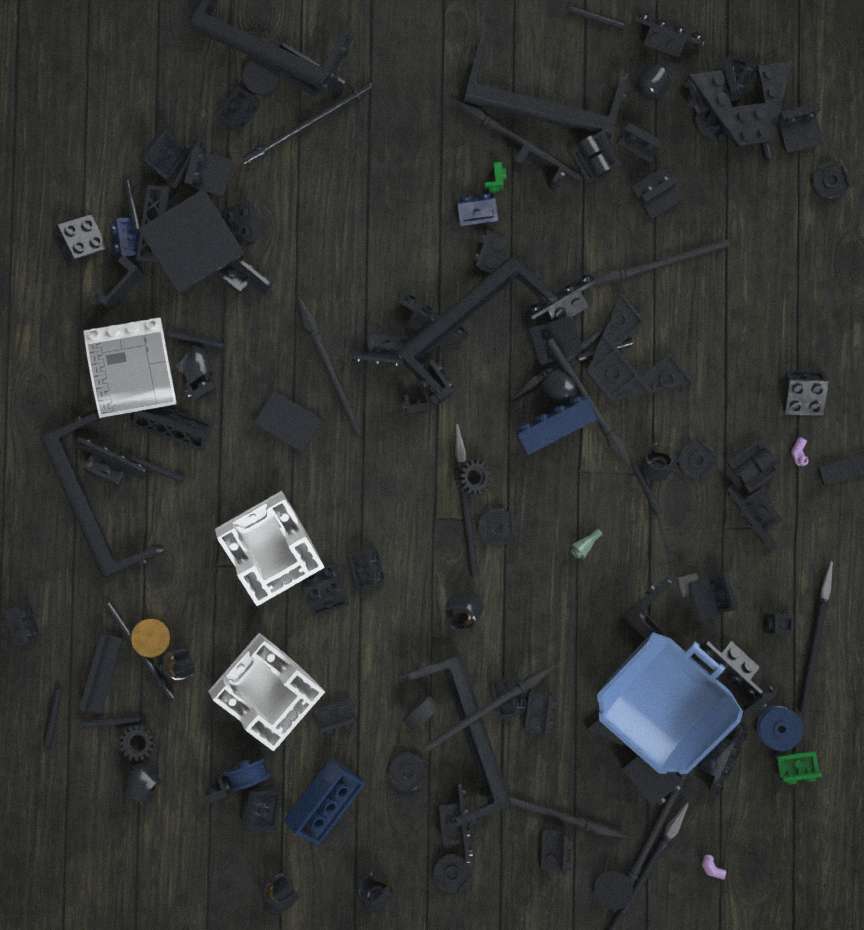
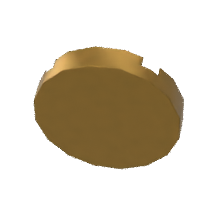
(150, 638)

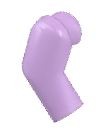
(797, 452)
(711, 869)

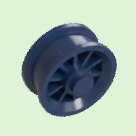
(779, 728)
(246, 774)

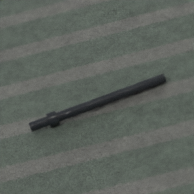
(161, 682)

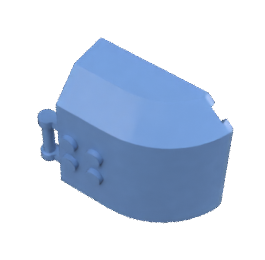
(668, 705)

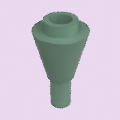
(583, 546)

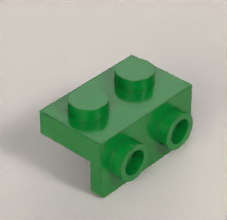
(798, 767)

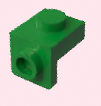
(499, 176)

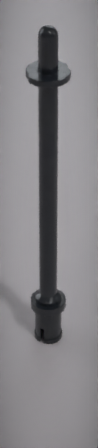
(260, 151)

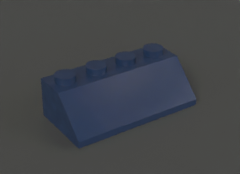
(555, 425)
(324, 802)

